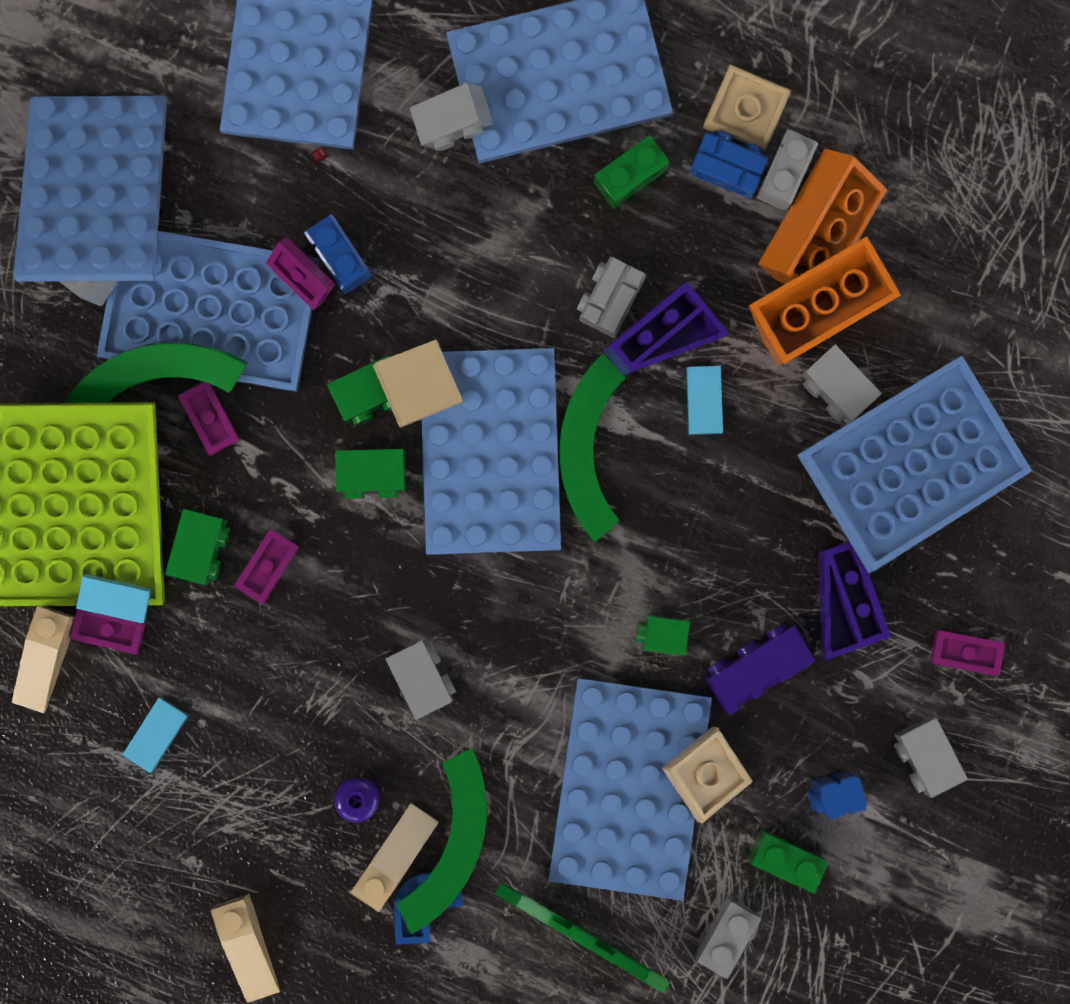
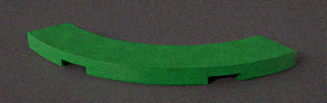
(155, 362)
(578, 443)
(462, 848)
(582, 937)

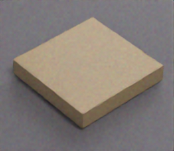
(747, 108)
(417, 383)
(707, 774)

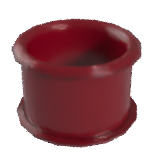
(320, 154)

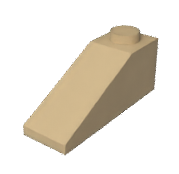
(42, 657)
(394, 857)
(245, 947)

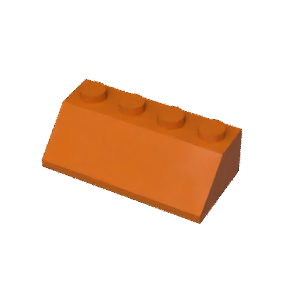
(824, 216)
(823, 301)

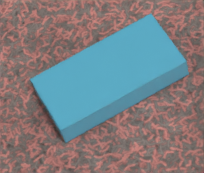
(704, 400)
(113, 598)
(155, 735)

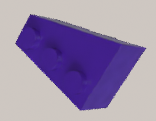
(667, 330)
(847, 603)
(758, 667)

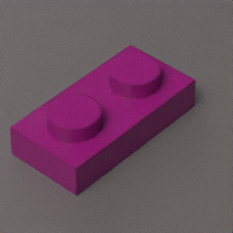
(300, 273)
(209, 418)
(266, 566)
(108, 631)
(967, 653)

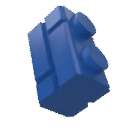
(729, 164)
(338, 254)
(837, 795)

